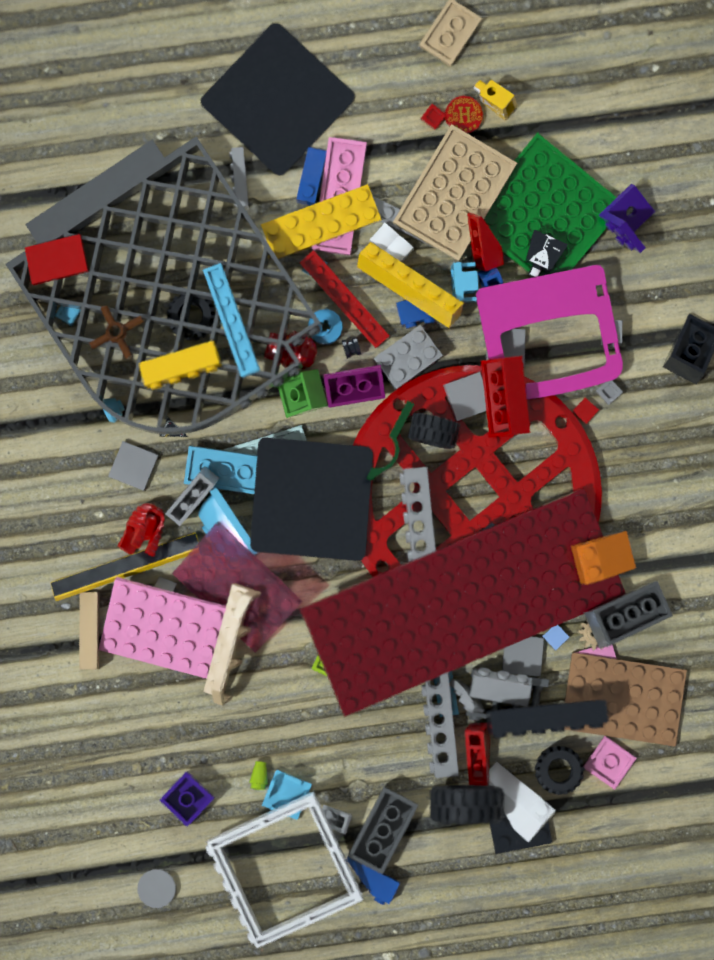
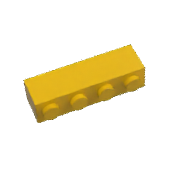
(180, 364)

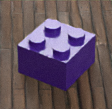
(187, 798)

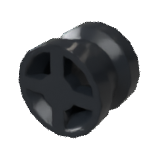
(351, 347)

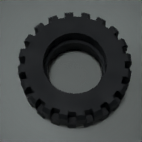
(466, 804)

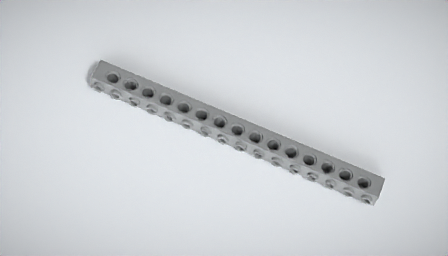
(449, 766)

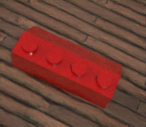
(505, 396)

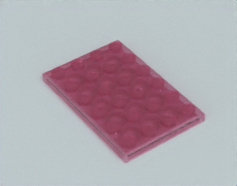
(224, 560)

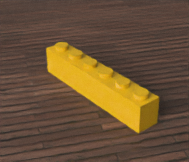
(409, 285)

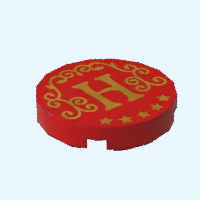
(464, 113)

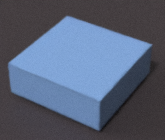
(555, 637)

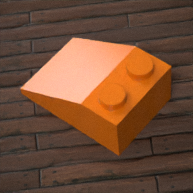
(603, 557)

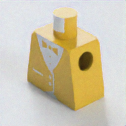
(496, 98)

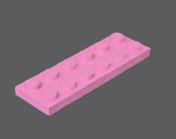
(341, 174)

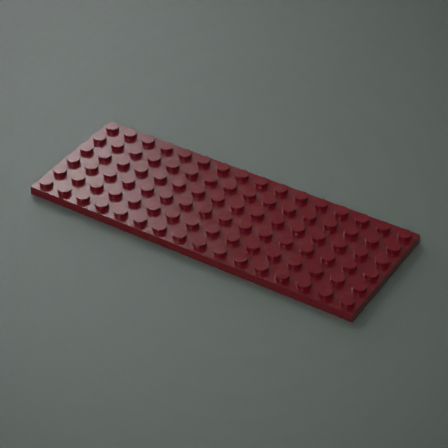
(457, 604)

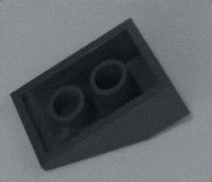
(691, 350)

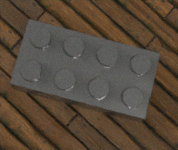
(628, 614)
(383, 830)

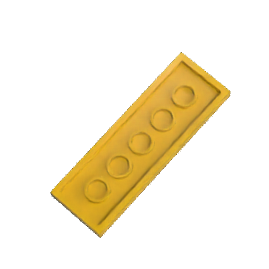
(321, 222)

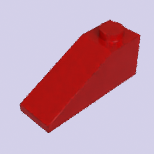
(485, 247)
(478, 753)

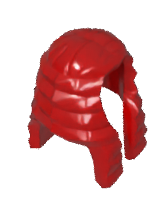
(305, 352)
(143, 525)

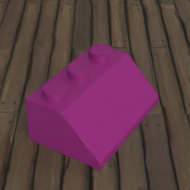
(354, 386)

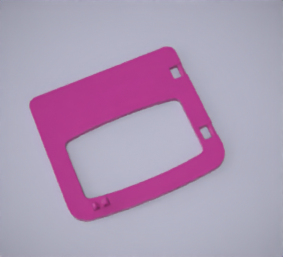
(548, 298)

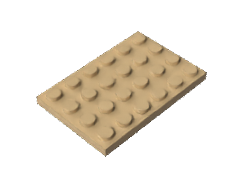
(457, 181)

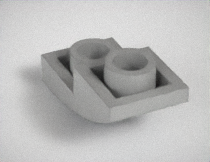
(471, 704)

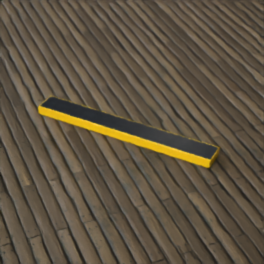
(123, 567)

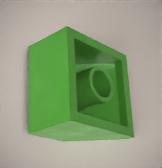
(302, 393)

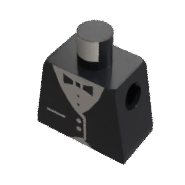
(543, 253)

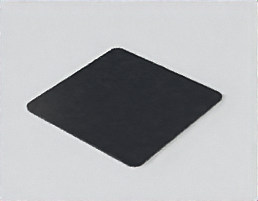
(277, 99)
(311, 499)

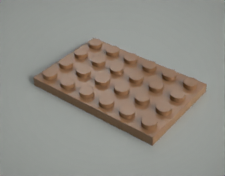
(640, 697)

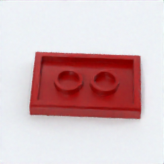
(56, 259)

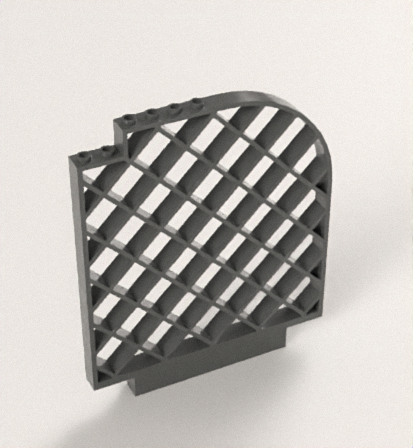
(98, 199)

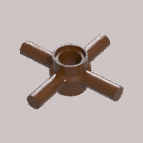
(112, 325)

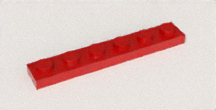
(344, 299)

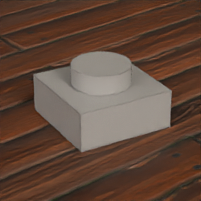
(609, 391)

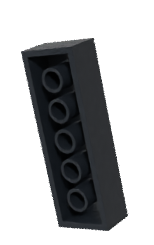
(545, 717)

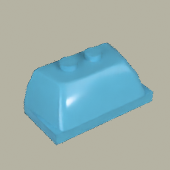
(217, 509)

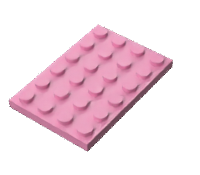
(161, 627)

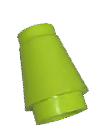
(259, 776)

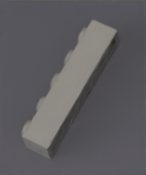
(239, 176)

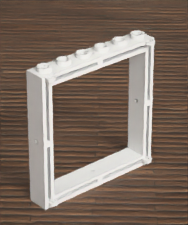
(239, 900)

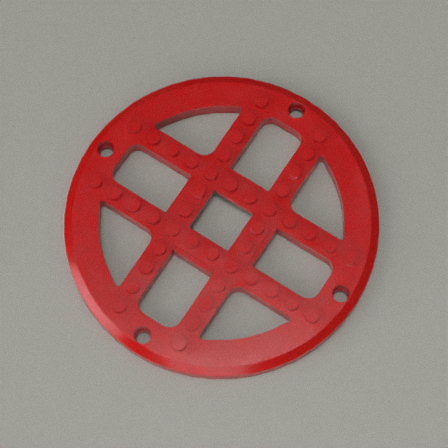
(477, 452)

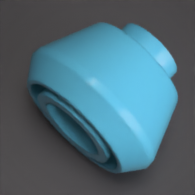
(114, 405)

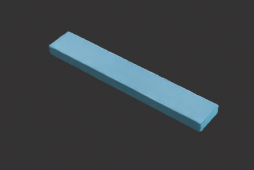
(231, 320)

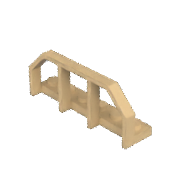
(229, 634)

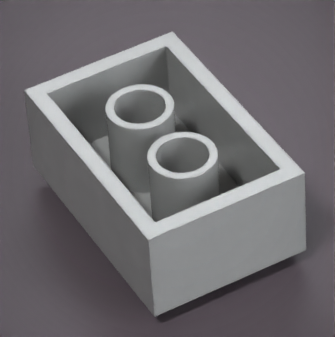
(408, 357)

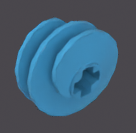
(333, 321)

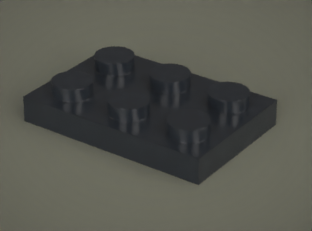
(507, 839)

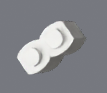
(391, 242)

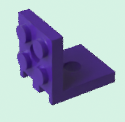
(623, 224)

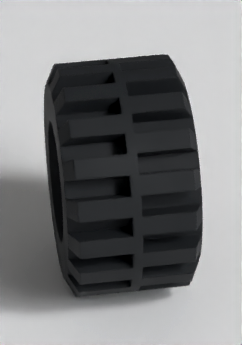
(205, 305)
(434, 430)
(571, 782)

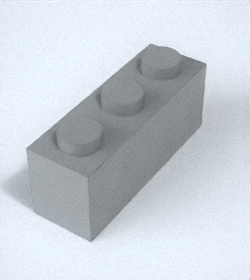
(192, 495)
(501, 686)

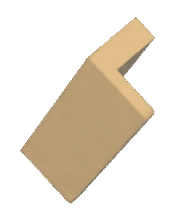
(89, 630)

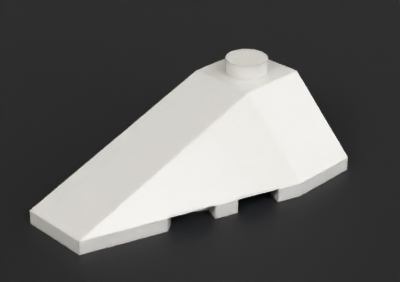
(521, 805)

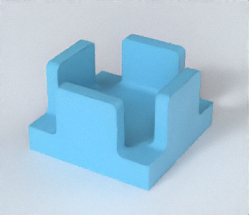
(464, 282)
(285, 789)

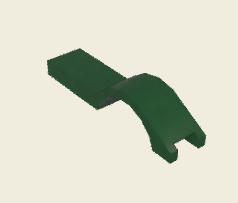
(375, 472)

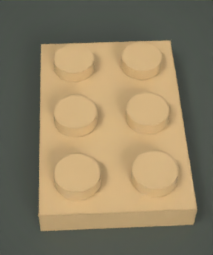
(450, 32)

